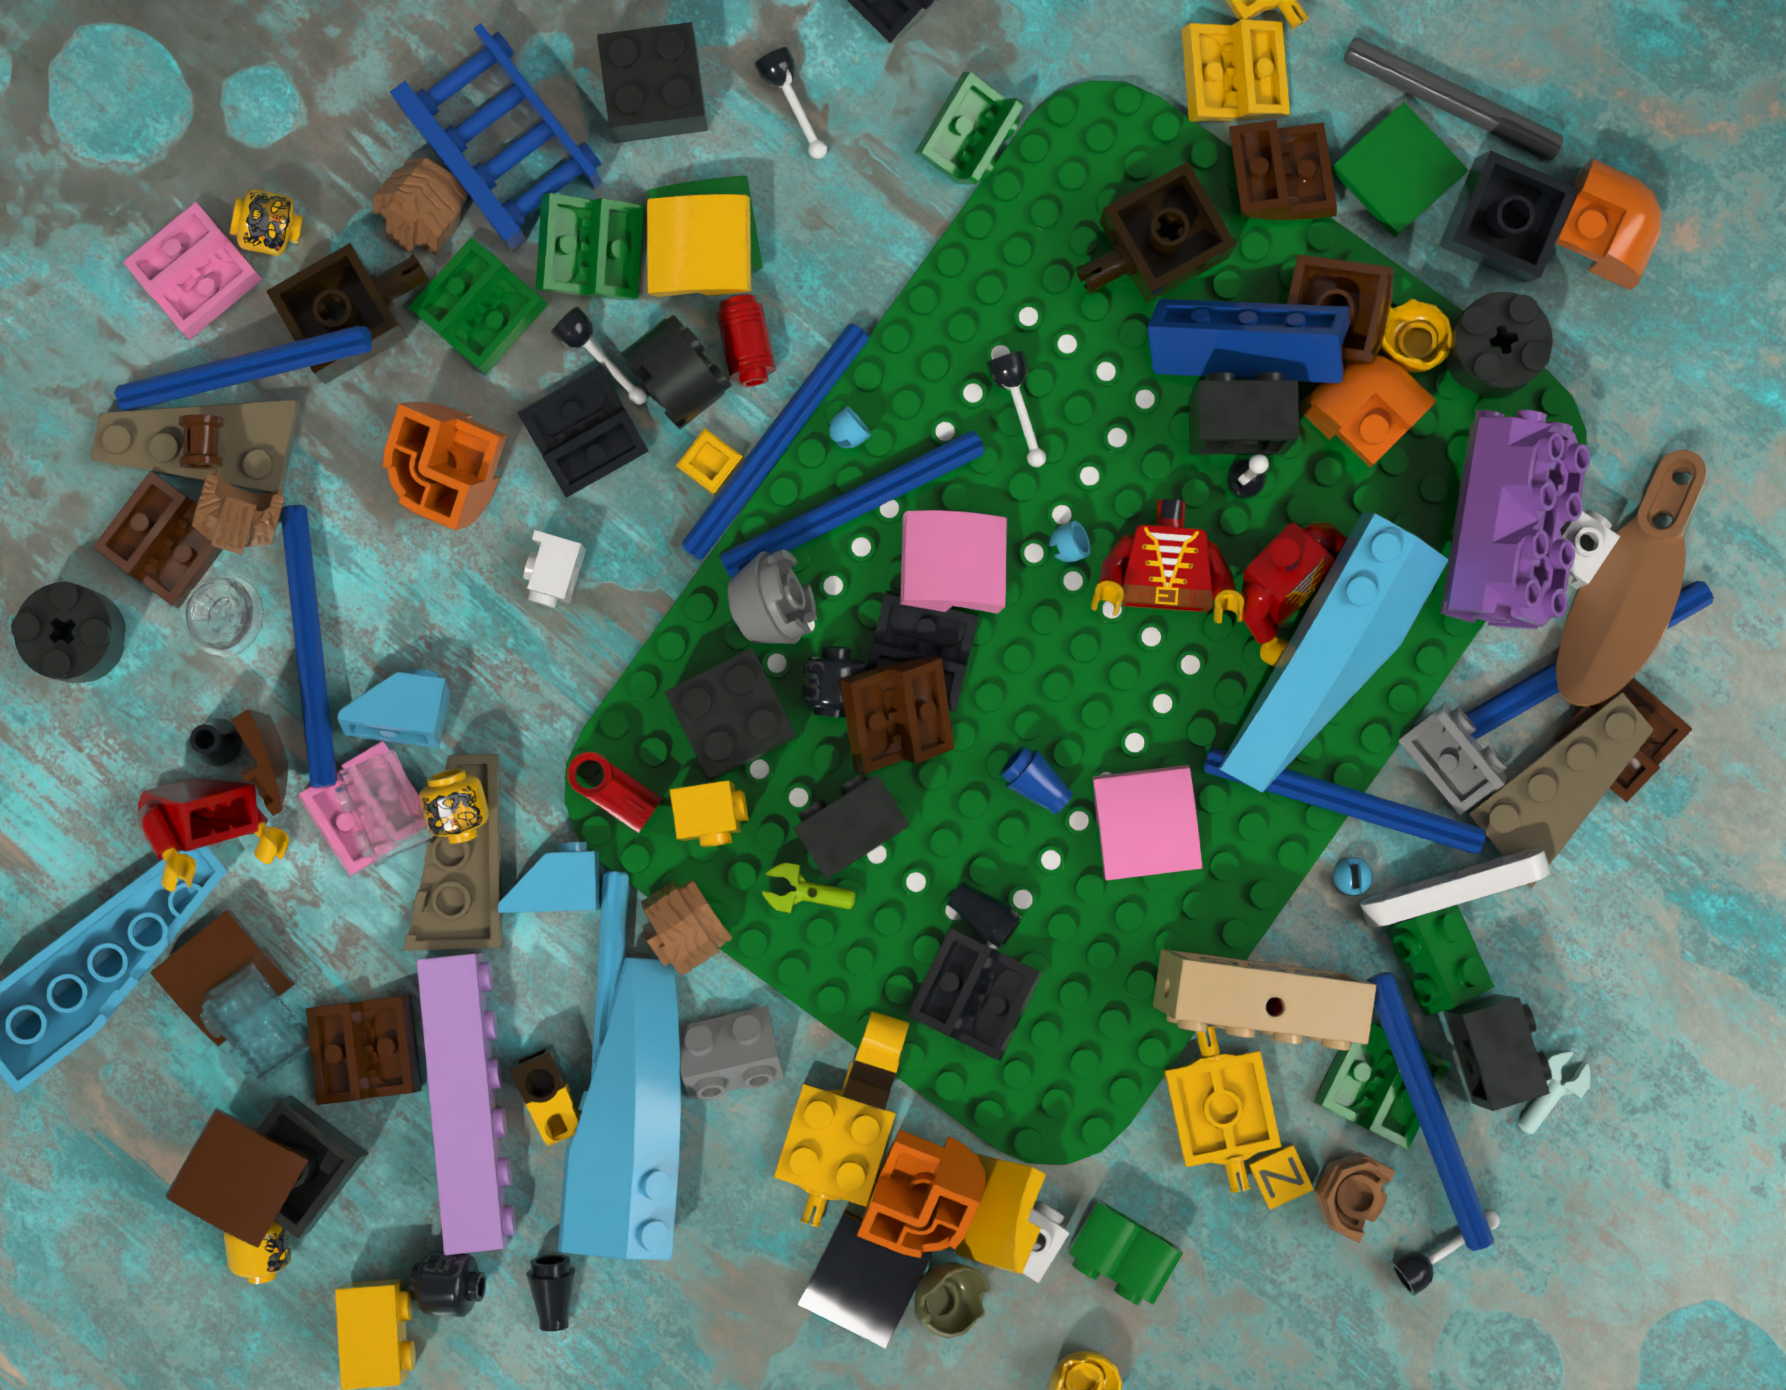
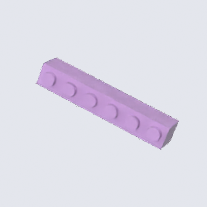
(464, 1103)

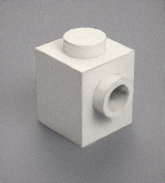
(1592, 544)
(1048, 1241)

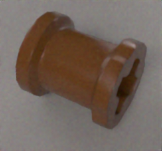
(200, 441)

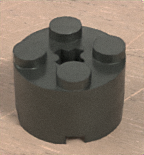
(1511, 320)
(675, 371)
(42, 627)

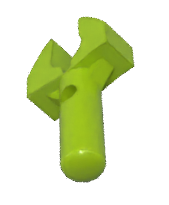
(806, 891)

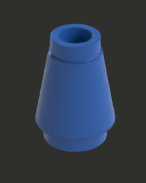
(1035, 779)

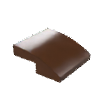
(1283, 171)
(157, 542)
(897, 714)
(1667, 734)
(210, 959)
(363, 1049)
(236, 1178)

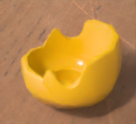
(1417, 336)
(1085, 1372)

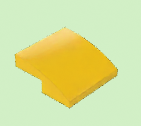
(1235, 71)
(699, 245)
(1000, 1227)

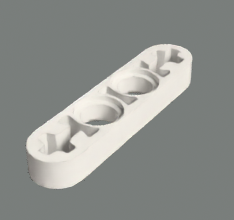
(1455, 887)

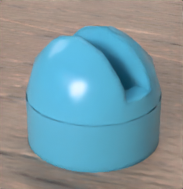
(848, 429)
(1071, 542)
(1343, 879)

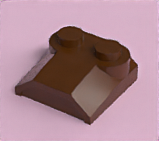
(1356, 285)

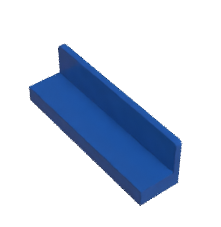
(1248, 339)

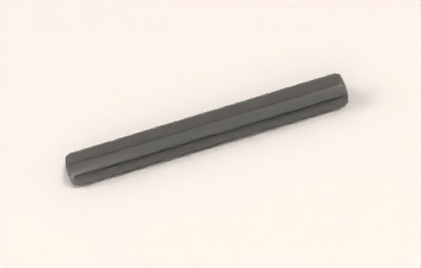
(1453, 98)

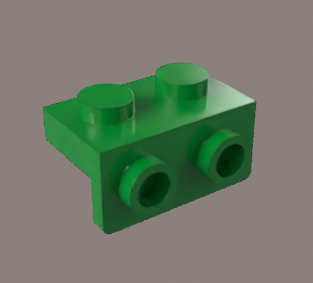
(969, 130)
(1440, 959)

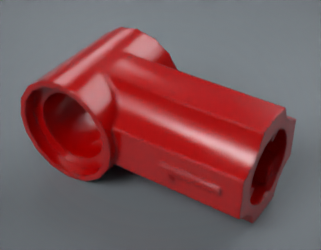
(617, 793)

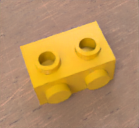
(708, 812)
(374, 1333)

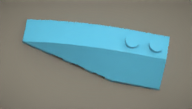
(1338, 646)
(89, 970)
(627, 1139)

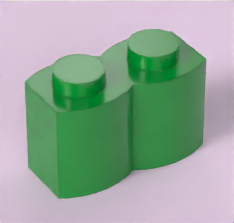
(1124, 1252)

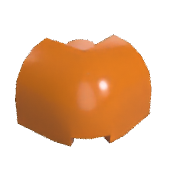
(1612, 223)
(1368, 407)
(442, 463)
(923, 1196)

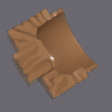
(420, 205)
(236, 517)
(682, 926)
(1352, 1193)

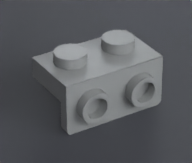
(1453, 758)
(729, 1053)

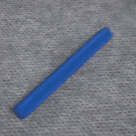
(244, 368)
(774, 443)
(857, 501)
(308, 646)
(1544, 682)
(1364, 807)
(1430, 1113)

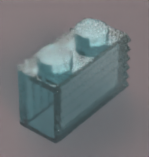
(254, 1023)

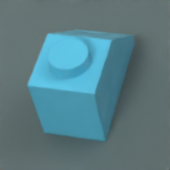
(400, 710)
(558, 883)

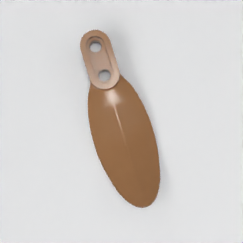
(1634, 592)

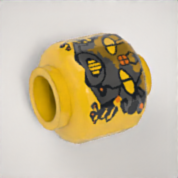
(265, 222)
(454, 805)
(261, 1263)

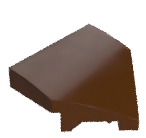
(268, 752)

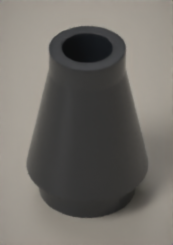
(226, 742)
(986, 915)
(551, 1288)

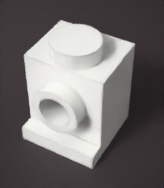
(553, 569)

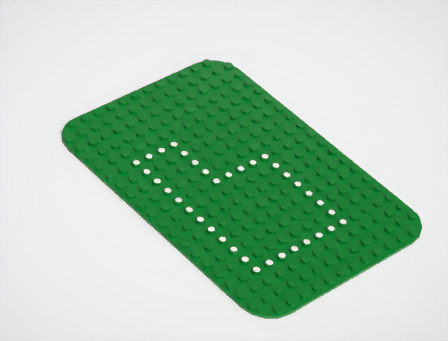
(1047, 668)

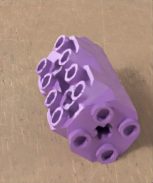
(1507, 541)

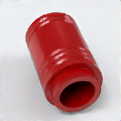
(745, 340)

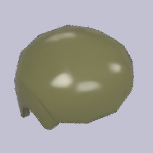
(950, 1299)

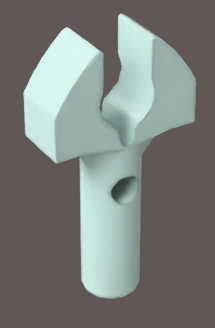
(1543, 1105)

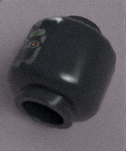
(823, 676)
(447, 1284)

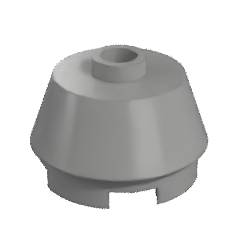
(770, 600)

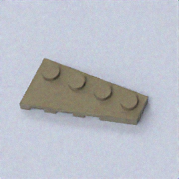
(252, 442)
(1563, 784)
(464, 879)

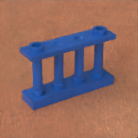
(452, 142)

